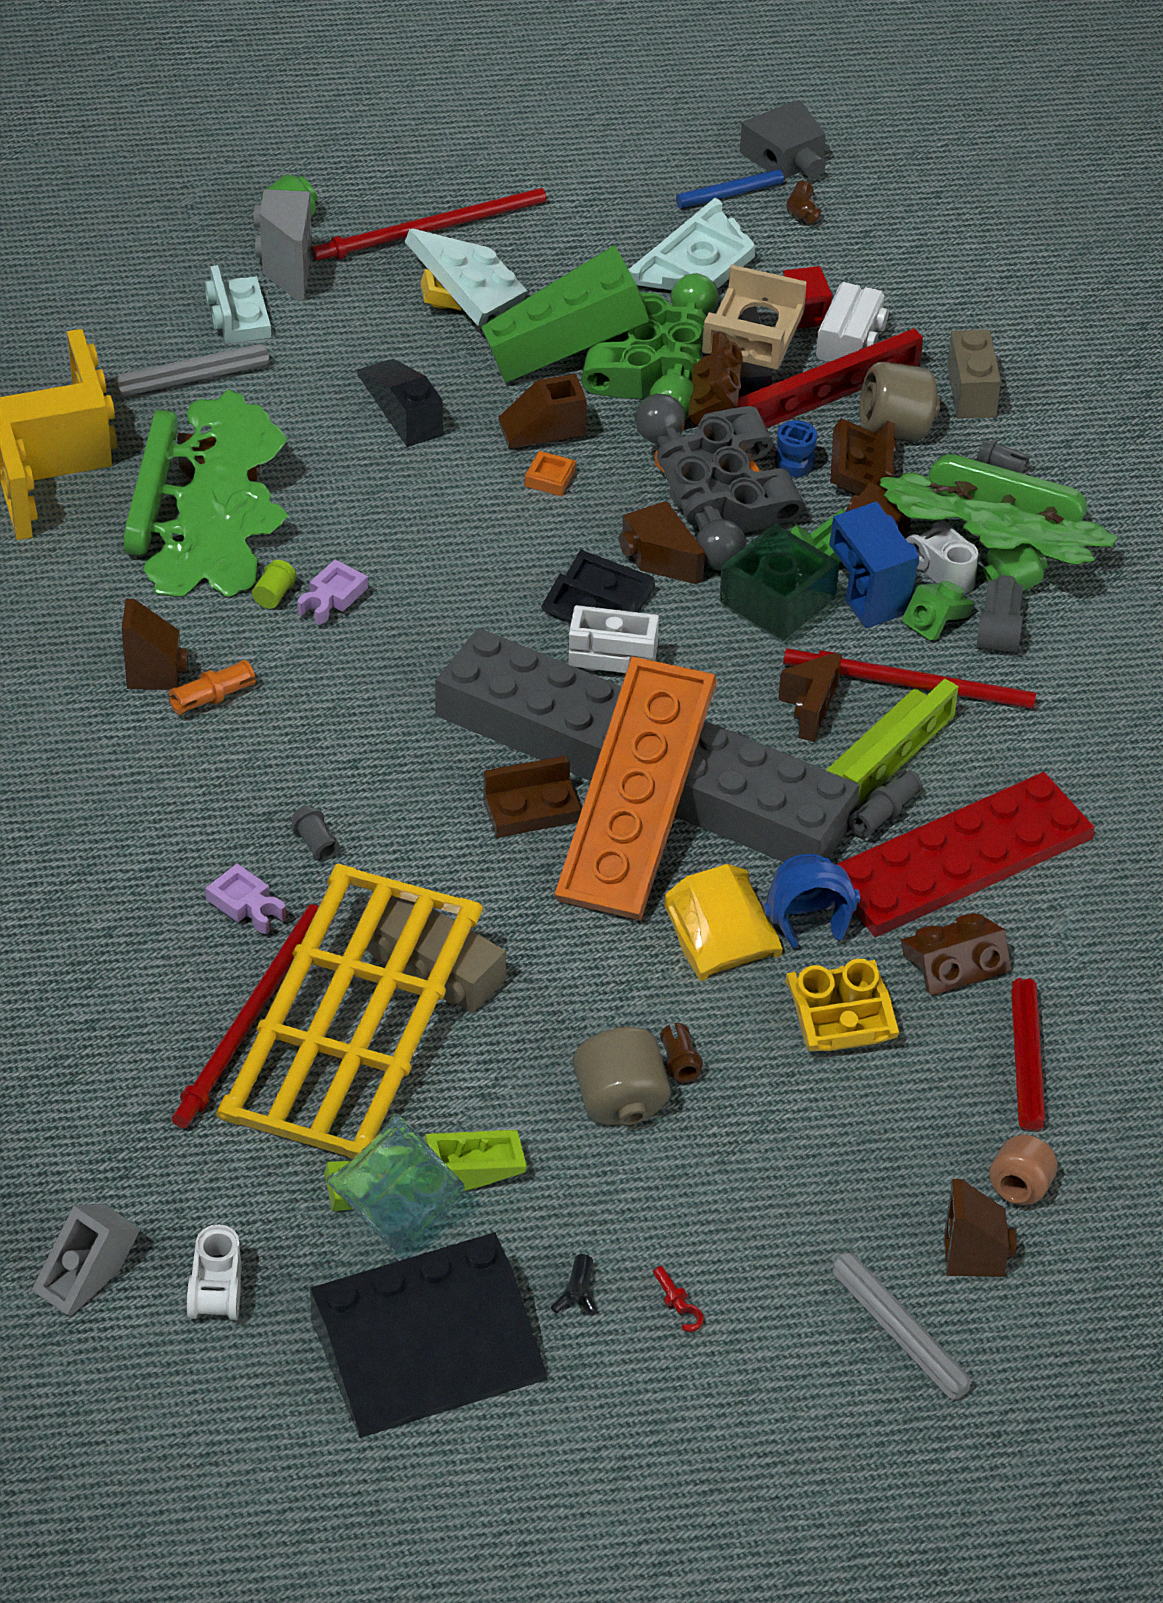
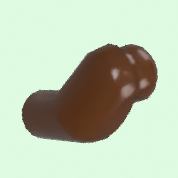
(801, 205)

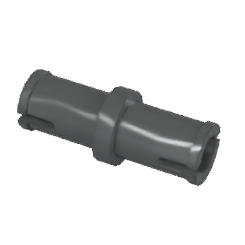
(885, 803)

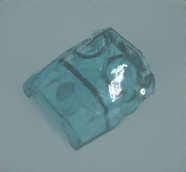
(397, 1185)

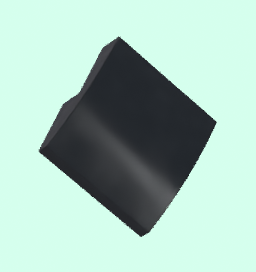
(598, 584)

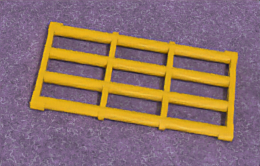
(357, 1051)

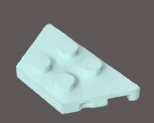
(701, 245)
(469, 274)

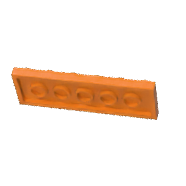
(636, 788)

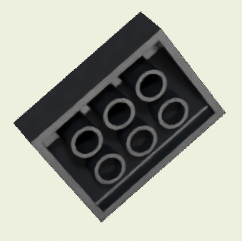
(426, 1334)

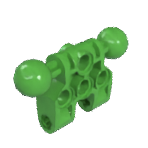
(657, 353)

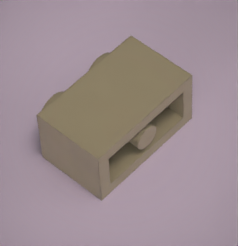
(973, 374)

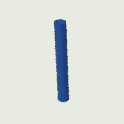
(730, 188)

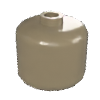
(901, 396)
(621, 1076)

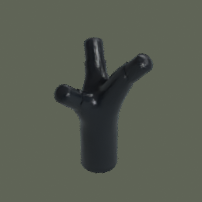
(578, 1286)

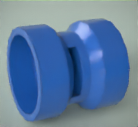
(796, 447)

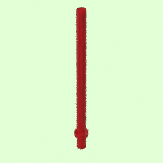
(340, 246)
(195, 1096)

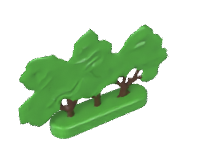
(1001, 507)

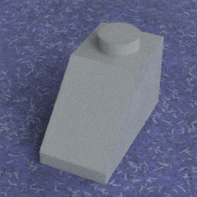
(85, 1256)

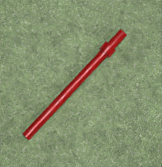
(918, 679)

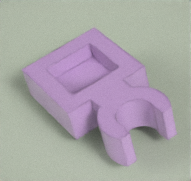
(333, 587)
(243, 895)

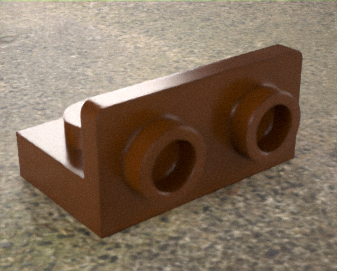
(716, 379)
(530, 796)

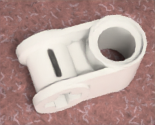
(946, 556)
(215, 1282)

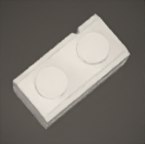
(851, 321)
(610, 638)

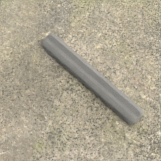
(192, 369)
(902, 1326)

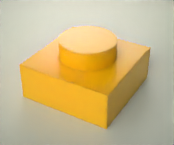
(435, 293)

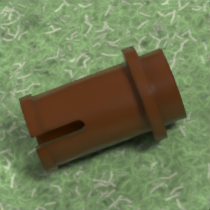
(683, 1062)

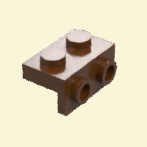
(861, 455)
(958, 952)

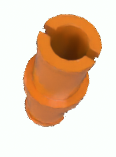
(211, 687)

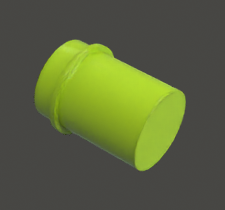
(274, 583)

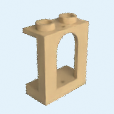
(757, 342)

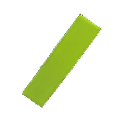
(472, 1156)

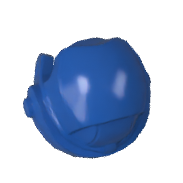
(810, 885)

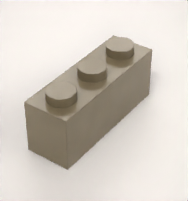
(476, 972)

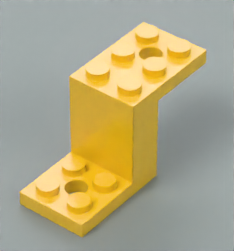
(54, 433)

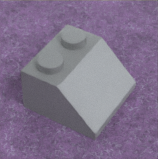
(285, 239)

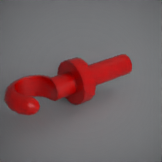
(676, 1298)

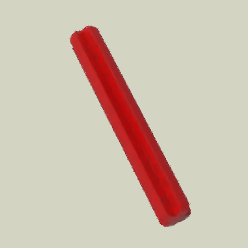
(1027, 1054)

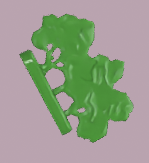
(218, 504)

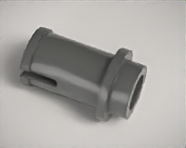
(1002, 457)
(310, 825)

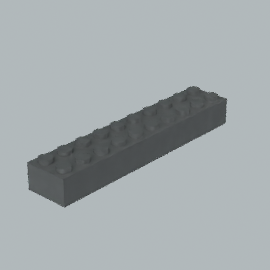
(560, 710)

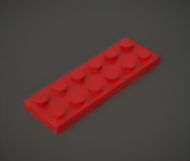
(964, 852)

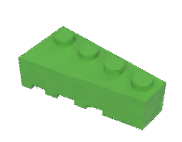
(567, 316)

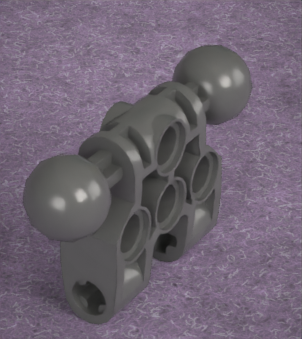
(713, 476)

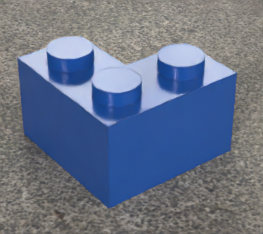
(878, 562)

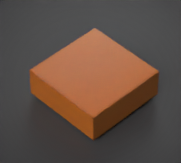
(550, 473)

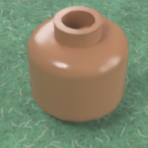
(1023, 1170)

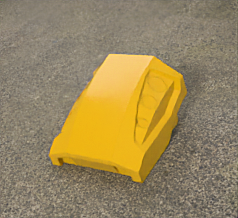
(720, 920)
(842, 1006)

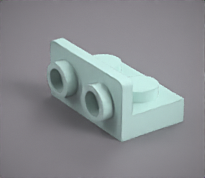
(237, 308)

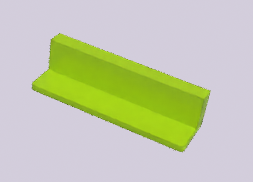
(896, 738)

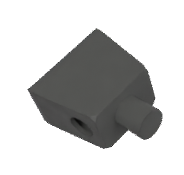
(785, 141)

